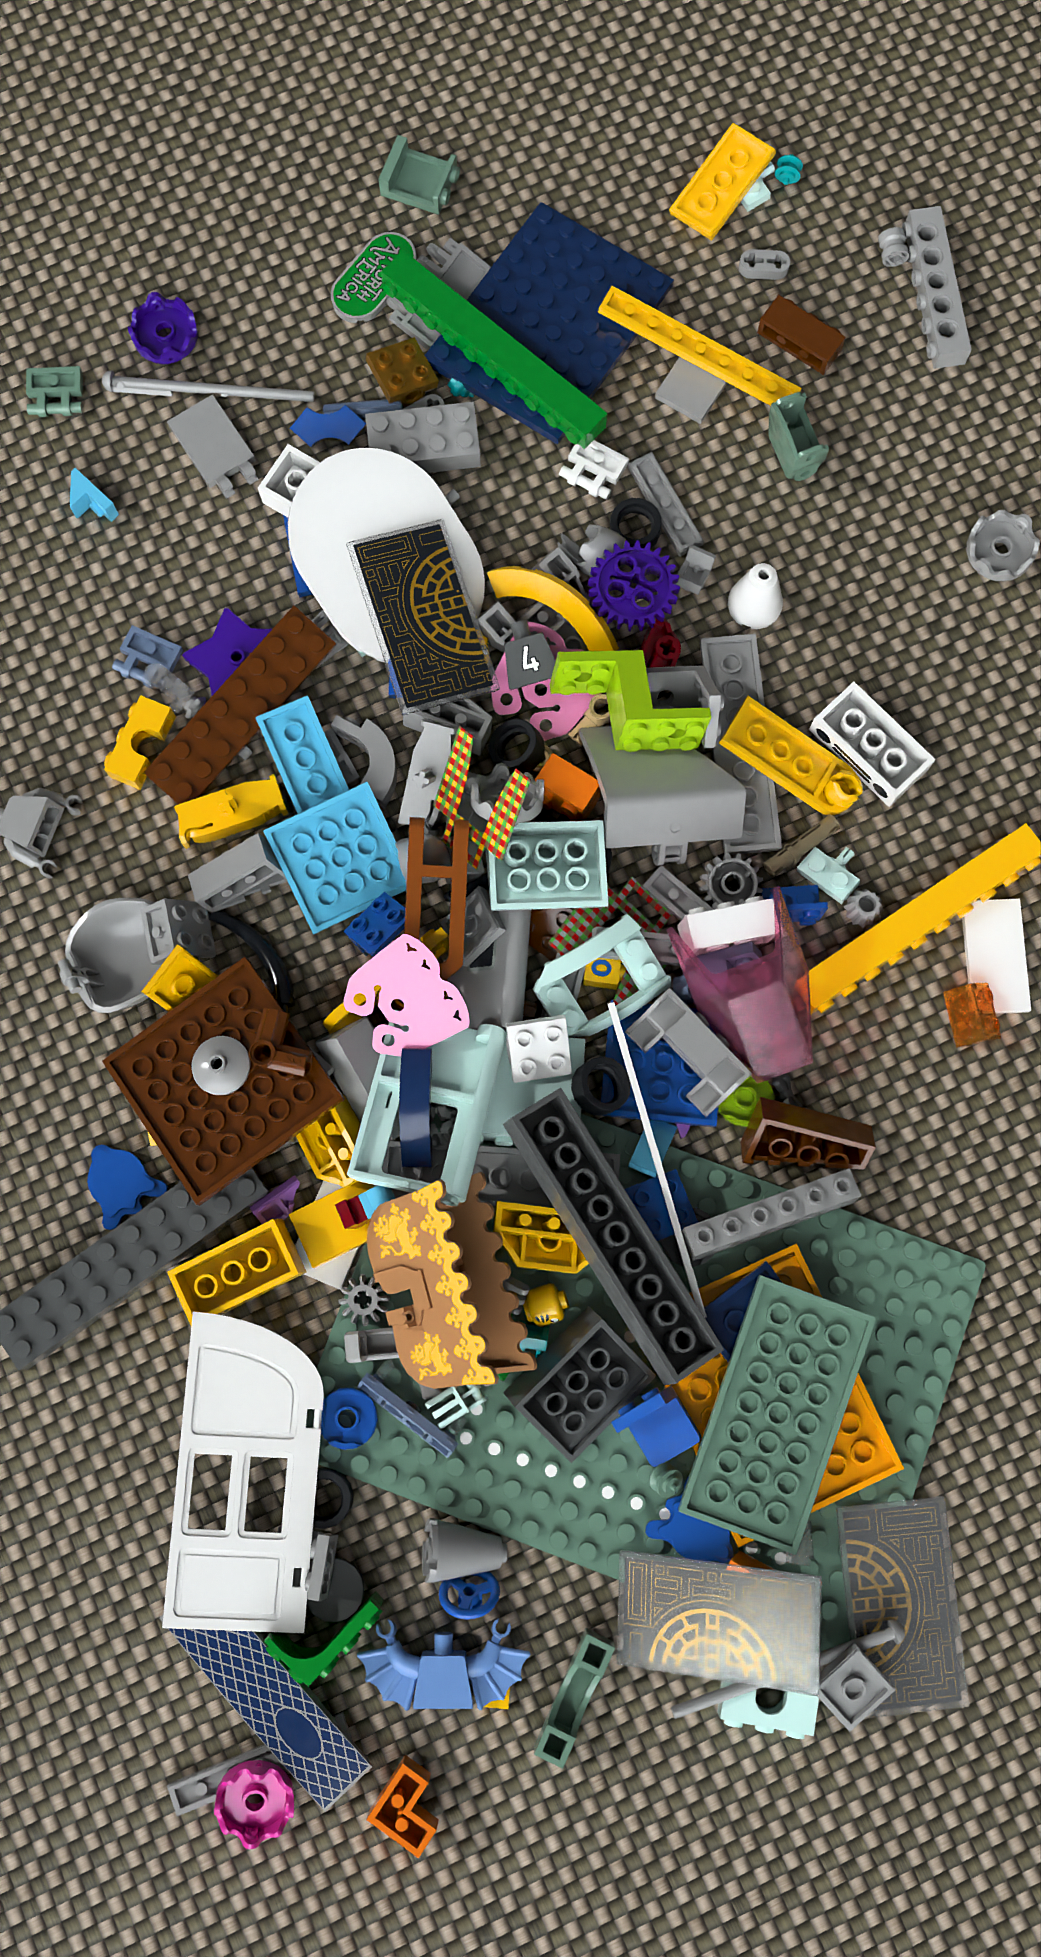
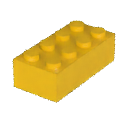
(237, 1270)

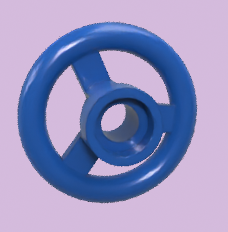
(470, 1596)

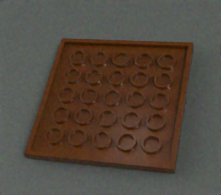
(209, 1135)

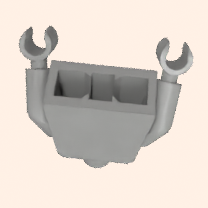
(31, 823)

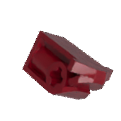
(654, 642)

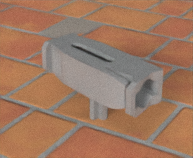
(426, 774)

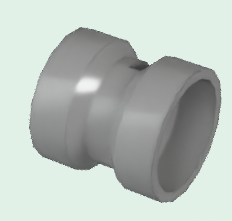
(893, 247)

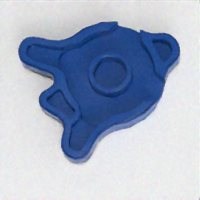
(119, 1182)
(690, 1535)

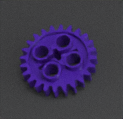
(642, 563)

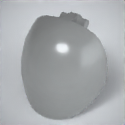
(109, 956)

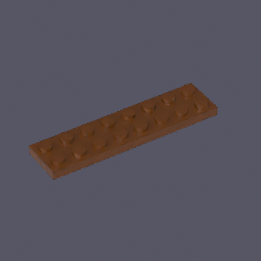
(228, 717)

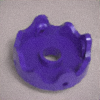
(159, 314)

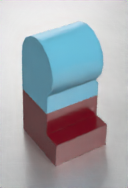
(360, 1208)

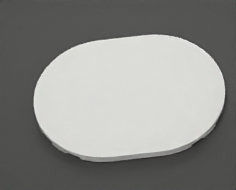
(356, 498)

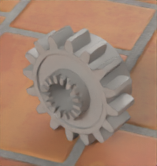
(738, 870)

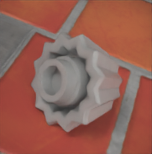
(864, 908)

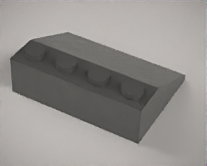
(579, 1384)

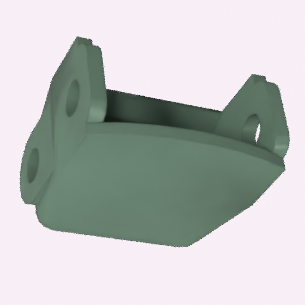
(795, 438)

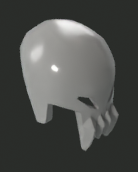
(600, 539)
(434, 853)

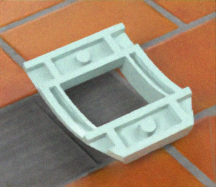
(637, 959)

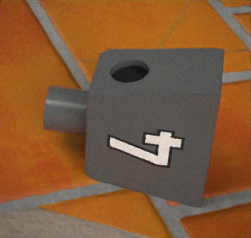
(527, 657)

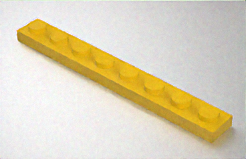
(695, 347)

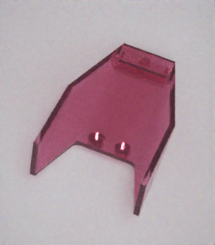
(759, 1004)

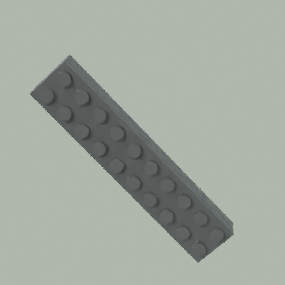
(613, 1237)
(119, 1267)

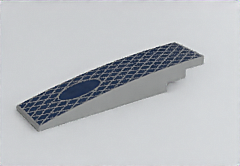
(278, 1710)

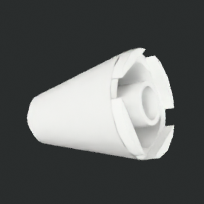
(756, 598)

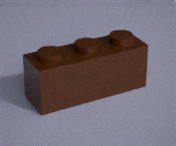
(801, 334)

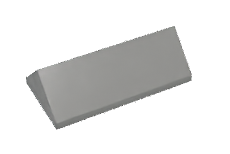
(354, 1063)

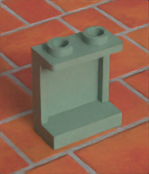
(417, 177)

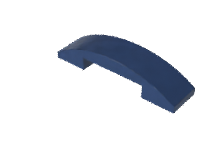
(415, 1107)

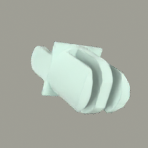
(459, 1399)

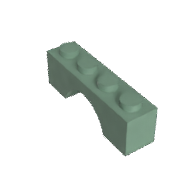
(573, 1697)

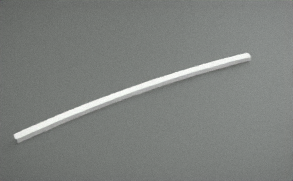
(656, 1158)

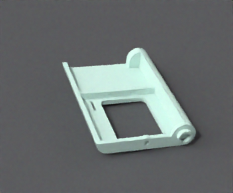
(461, 1078)

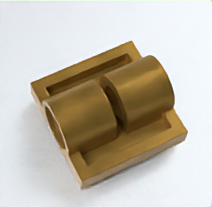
(402, 371)

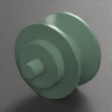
(665, 1480)

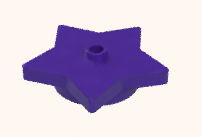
(230, 642)

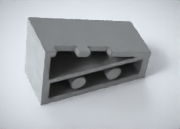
(458, 713)
(236, 874)

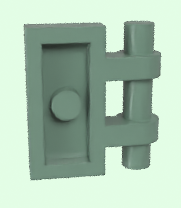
(54, 382)

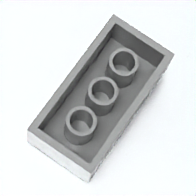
(429, 436)

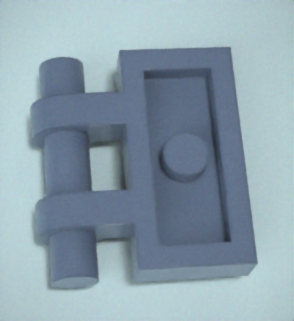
(148, 649)

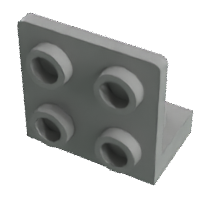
(174, 923)
(321, 1566)

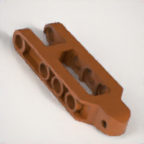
(458, 876)

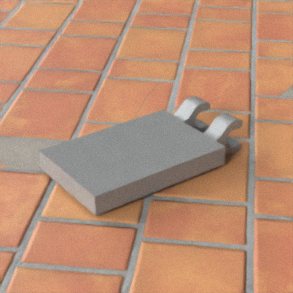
(213, 444)

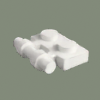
(598, 460)

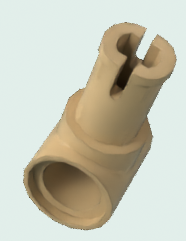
(591, 718)

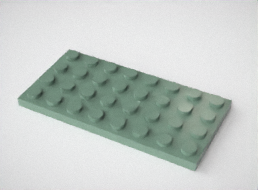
(777, 1414)

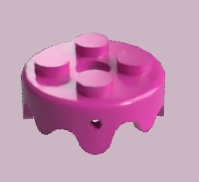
(250, 1820)

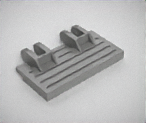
(460, 272)

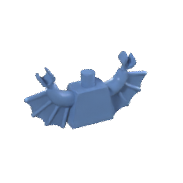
(443, 1674)

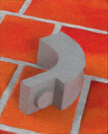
(382, 767)

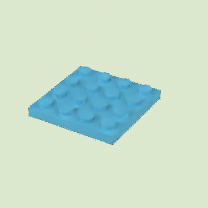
(338, 857)

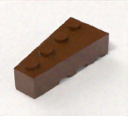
(805, 1136)

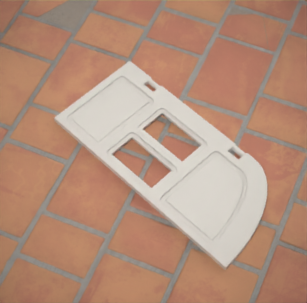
(244, 1400)

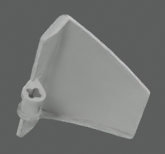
(663, 797)

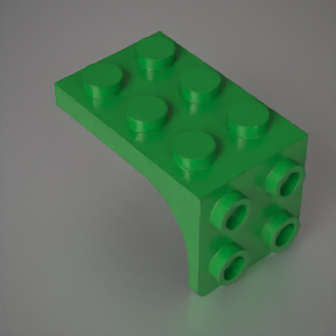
(310, 1662)

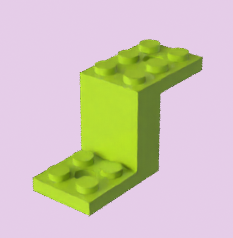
(629, 700)

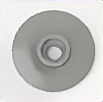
(234, 1066)

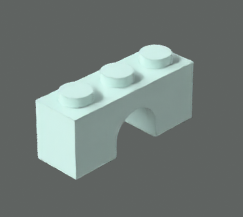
(793, 1714)

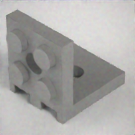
(689, 689)

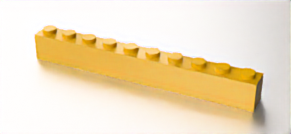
(922, 916)

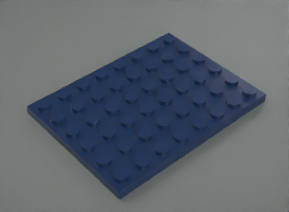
(549, 300)

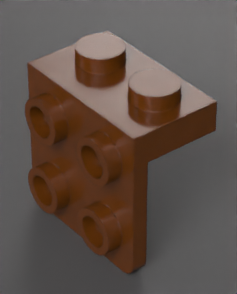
(543, 927)

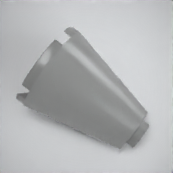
(459, 1551)

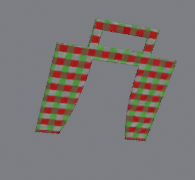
(581, 921)

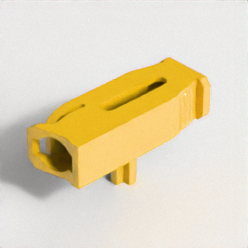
(229, 811)

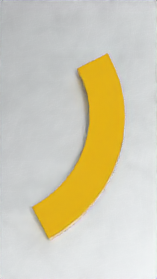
(560, 597)

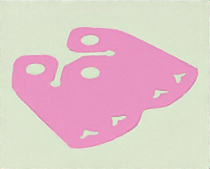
(571, 706)
(420, 989)

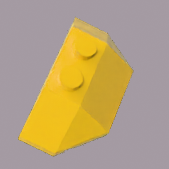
(331, 1143)
(537, 1238)

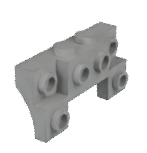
(696, 1045)

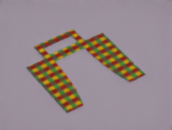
(505, 810)

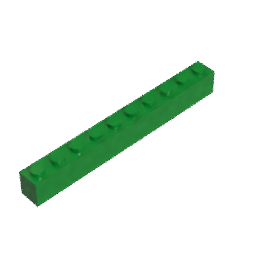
(493, 350)

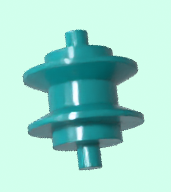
(788, 169)

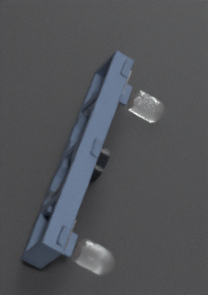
(409, 1412)

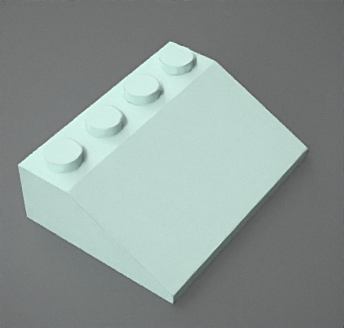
(550, 867)

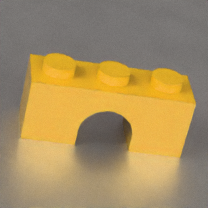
(145, 720)

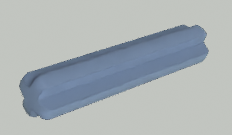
(364, 407)

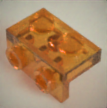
(972, 1014)

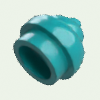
(458, 389)

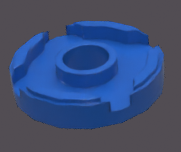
(366, 1418)

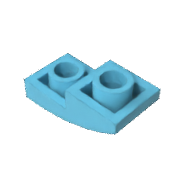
(642, 1157)

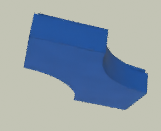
(341, 425)

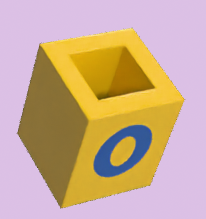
(604, 973)

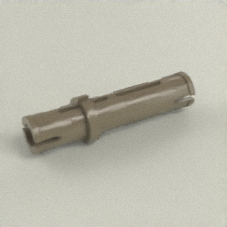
(795, 850)

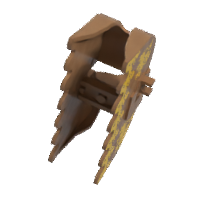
(460, 1312)

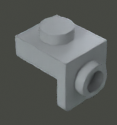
(695, 569)

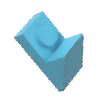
(86, 495)

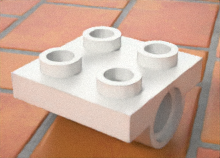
(538, 1048)

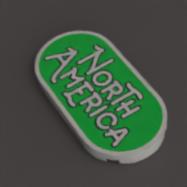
(359, 288)

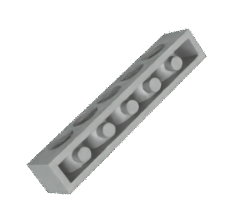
(930, 226)
(770, 1214)

